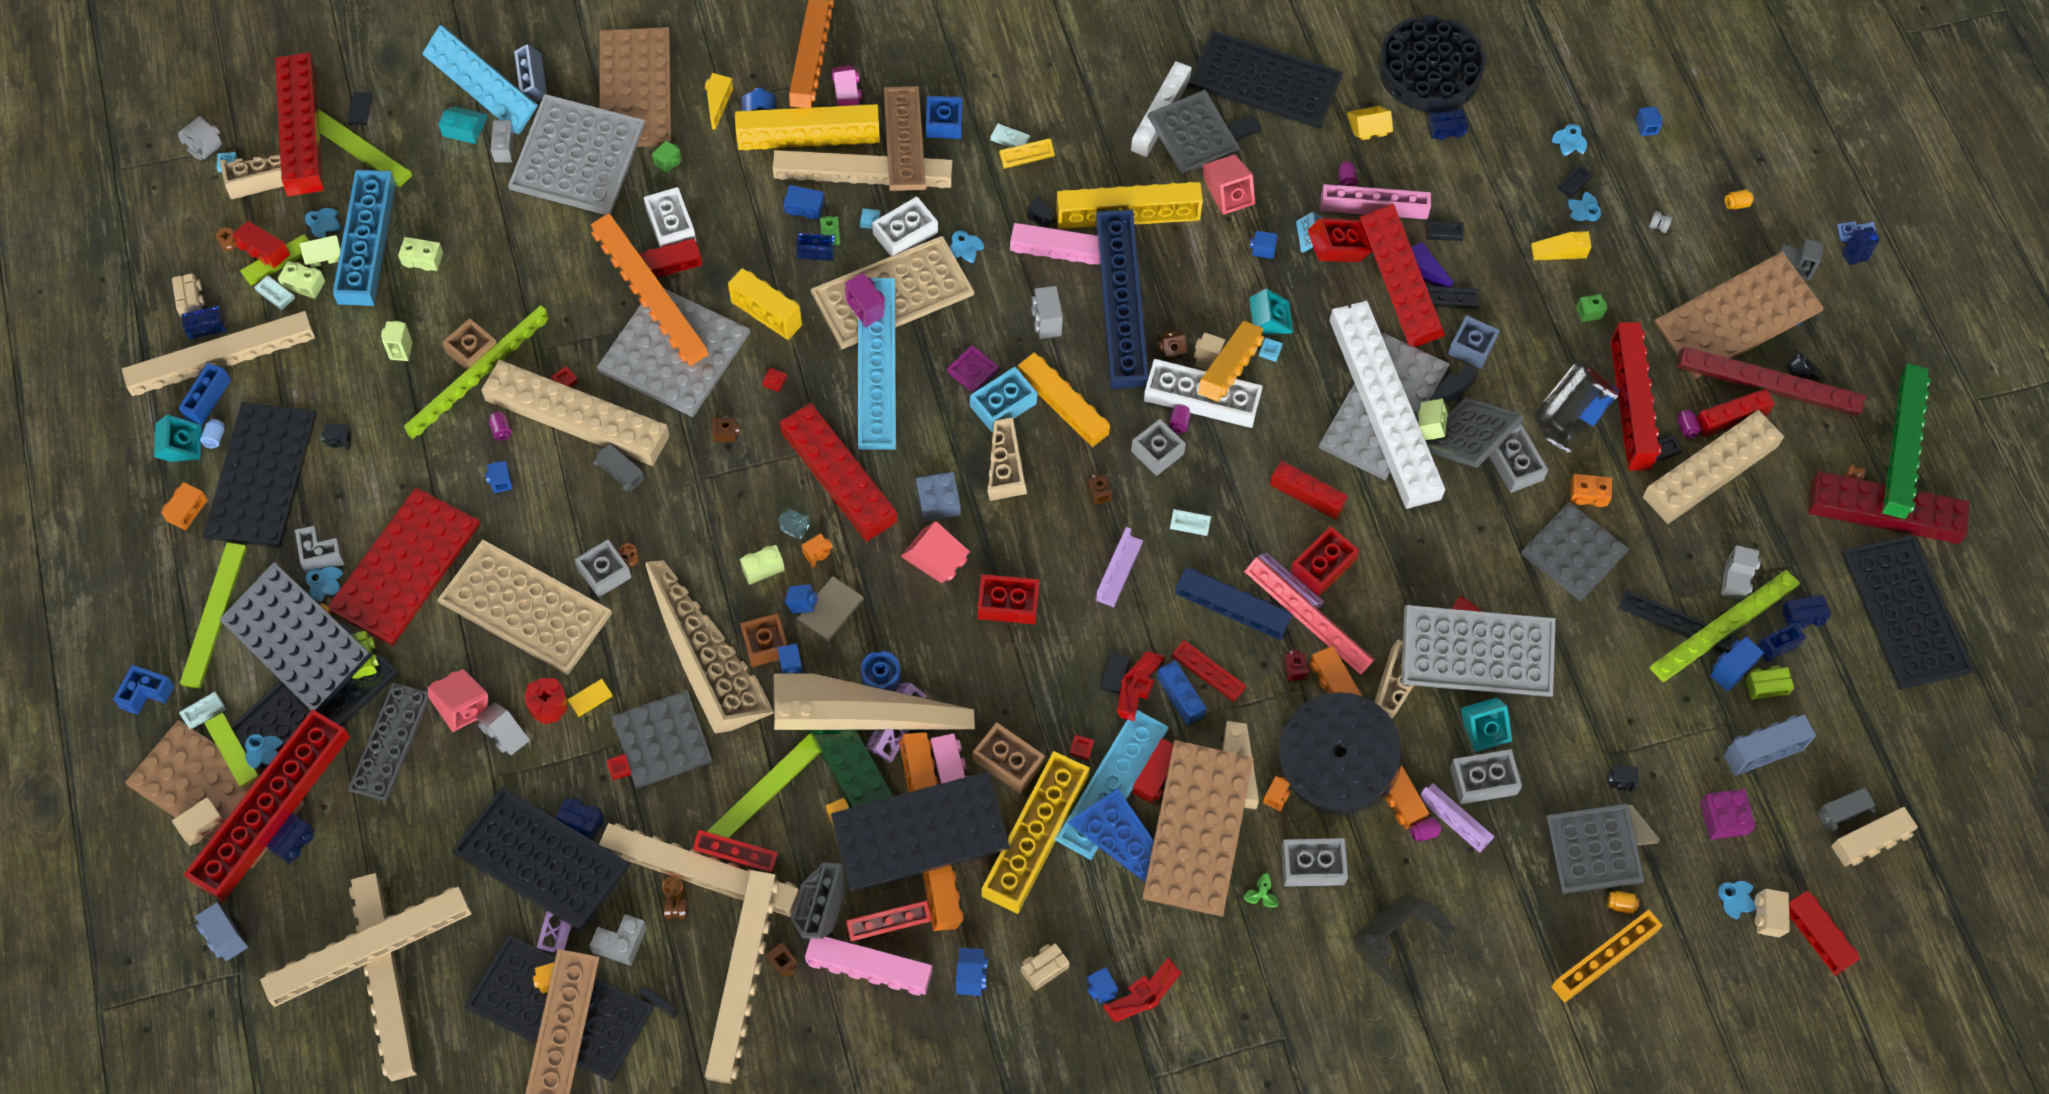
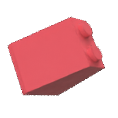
(1229, 184)
(936, 552)
(458, 699)

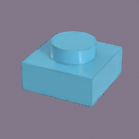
(229, 157)
(869, 216)
(1270, 349)

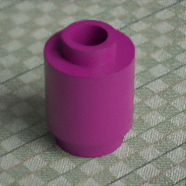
(1347, 174)
(1180, 419)
(1688, 424)
(500, 426)
(1425, 829)

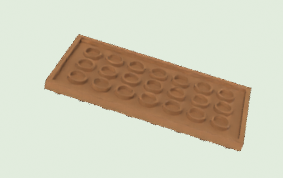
(638, 79)
(1741, 311)
(186, 771)
(1198, 828)

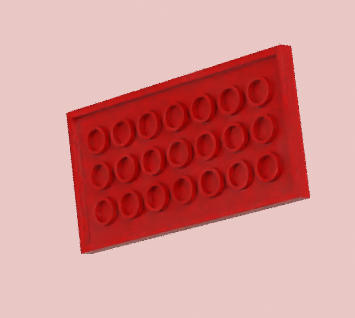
(403, 566)

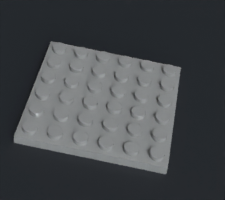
(576, 154)
(650, 365)

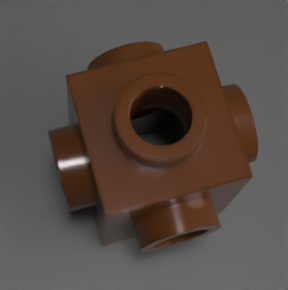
(1172, 344)

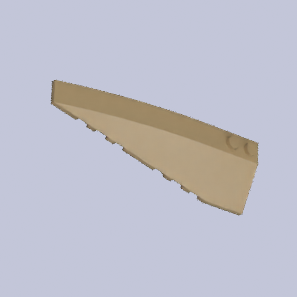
(714, 671)
(837, 704)

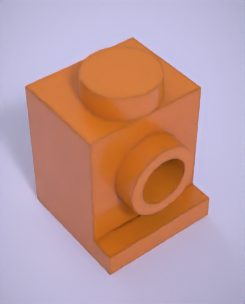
(816, 549)
(1277, 793)

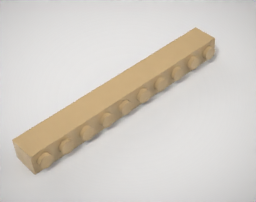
(851, 168)
(219, 352)
(689, 865)
(365, 946)
(741, 976)
(383, 985)

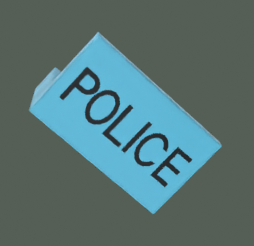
(1302, 226)

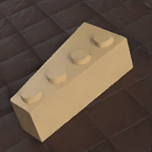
(251, 176)
(1006, 469)
(1391, 692)
(1237, 741)

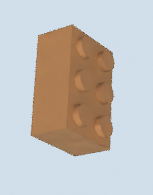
(1008, 758)

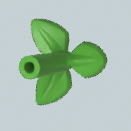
(1263, 885)

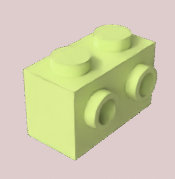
(321, 250)
(420, 254)
(301, 279)
(397, 340)
(1433, 419)
(762, 564)

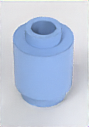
(212, 433)

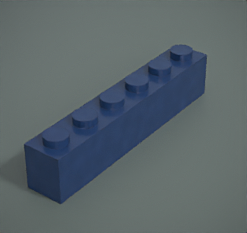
(1233, 603)

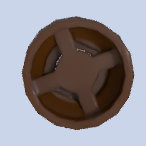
(676, 908)

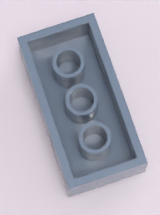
(1769, 744)

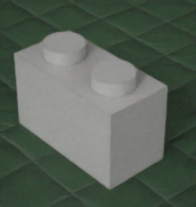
(502, 141)

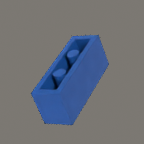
(204, 394)
(1181, 693)

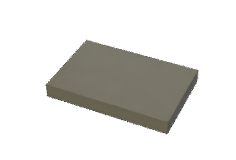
(833, 608)

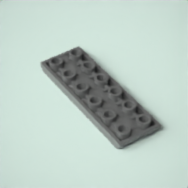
(389, 742)

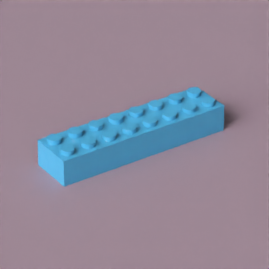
(364, 238)

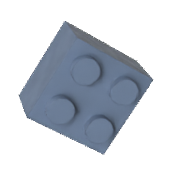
(1473, 342)
(938, 496)
(220, 932)

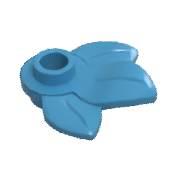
(1570, 142)
(1583, 209)
(325, 222)
(966, 248)
(326, 584)
(264, 752)
(1739, 899)

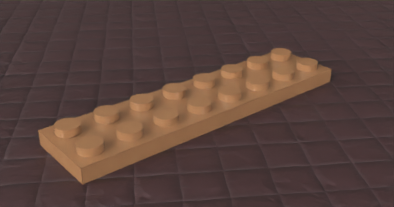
(904, 138)
(563, 1023)

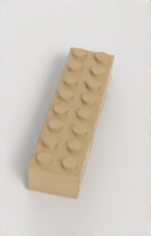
(1713, 466)

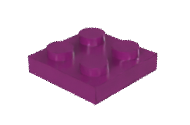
(973, 369)

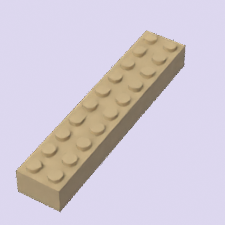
(575, 412)

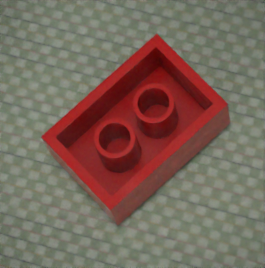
(1339, 240)
(1324, 561)
(1008, 599)

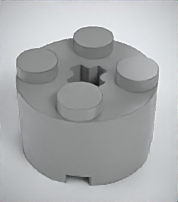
(200, 138)

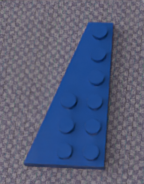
(1117, 832)

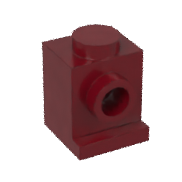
(1294, 671)

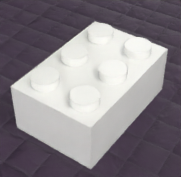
(669, 217)
(905, 227)

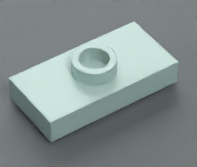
(1009, 136)
(274, 292)
(1190, 522)
(202, 710)

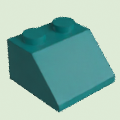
(462, 124)
(1271, 312)
(177, 439)
(1487, 724)

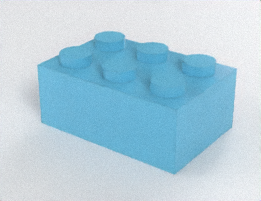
(1003, 398)

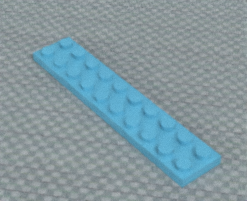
(877, 376)

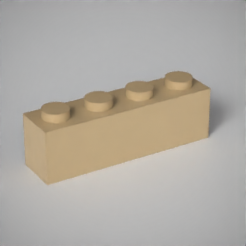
(1874, 836)

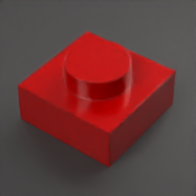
(565, 377)
(774, 380)
(1081, 747)
(618, 767)

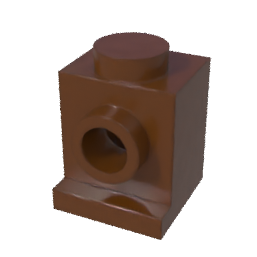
(725, 429)
(1099, 494)
(778, 955)

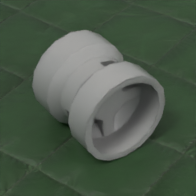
(1664, 224)

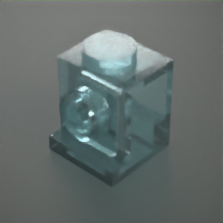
(798, 527)

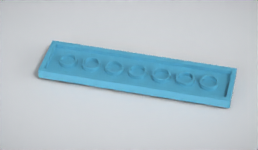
(479, 79)
(1118, 770)

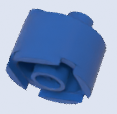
(759, 100)
(875, 665)

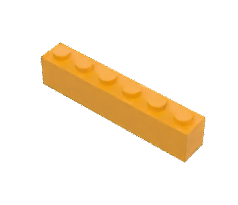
(1231, 361)
(1064, 399)
(1606, 956)

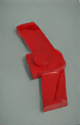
(1137, 684)
(1144, 993)

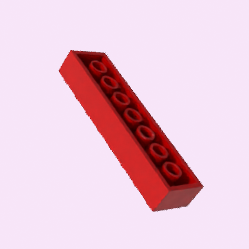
(1402, 276)
(1635, 396)
(838, 472)

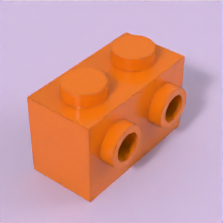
(1590, 490)
(184, 506)

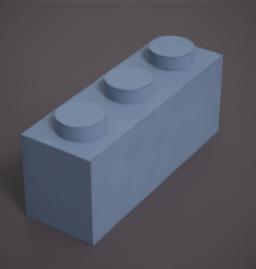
(530, 72)

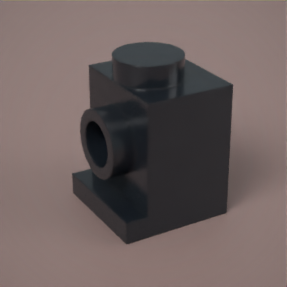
(1040, 212)
(337, 435)
(1623, 778)

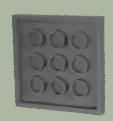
(1193, 132)
(1474, 432)
(1575, 551)
(662, 739)
(1595, 849)

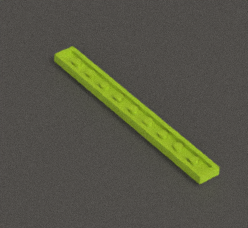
(476, 372)
(1724, 626)

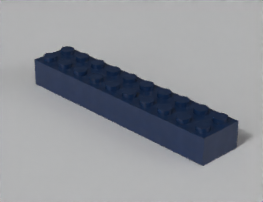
(1121, 299)

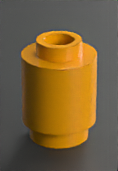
(1739, 199)
(1623, 902)

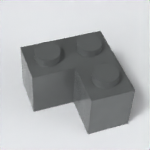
(1804, 259)

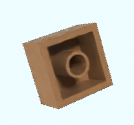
(468, 344)

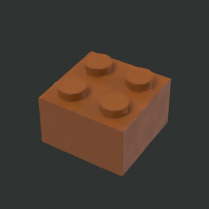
(762, 639)

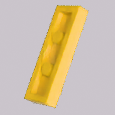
(1026, 153)

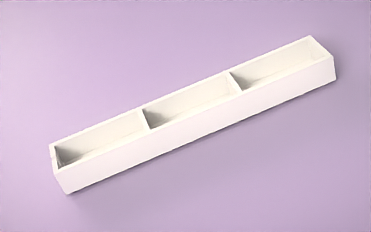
(1387, 405)

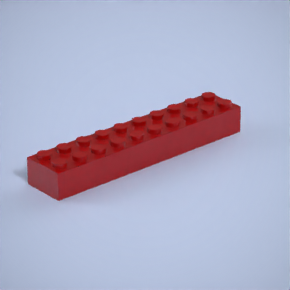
(298, 124)
(267, 806)

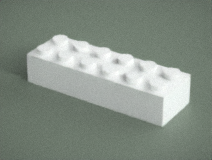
(1179, 385)

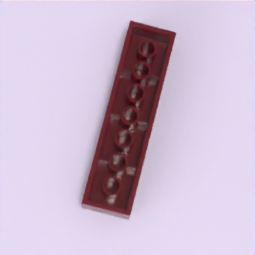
(1863, 501)

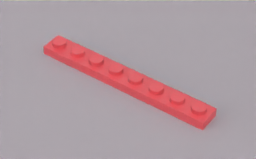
(1309, 615)

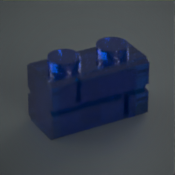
(1447, 124)
(1860, 245)
(815, 246)
(203, 322)
(1807, 611)
(1781, 642)
(580, 817)
(290, 839)

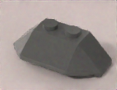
(819, 901)

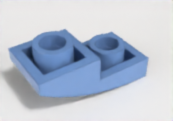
(1846, 229)

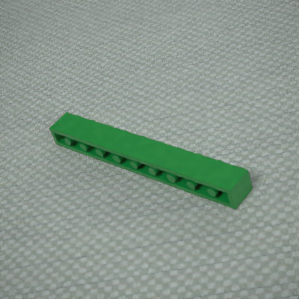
(1906, 442)

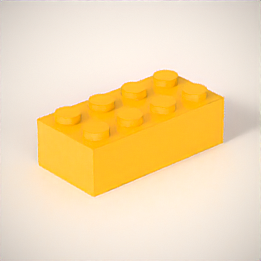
(765, 303)

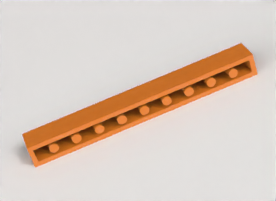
(810, 53)
(649, 289)
(1335, 678)
(939, 883)

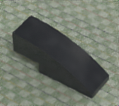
(1455, 386)

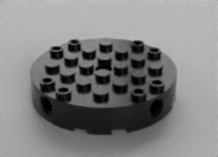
(1431, 63)
(1341, 724)

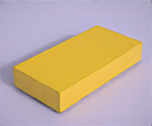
(590, 698)

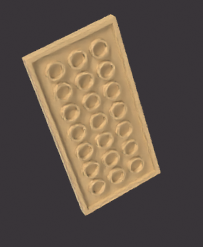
(924, 282)
(525, 607)

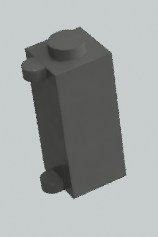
(619, 467)
(1846, 809)

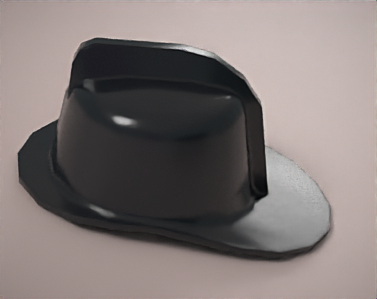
(1803, 367)

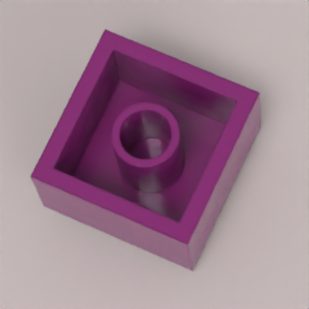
(864, 299)
(1727, 814)

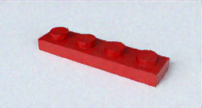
(1209, 671)

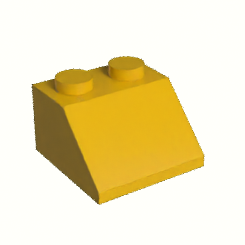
(1370, 122)

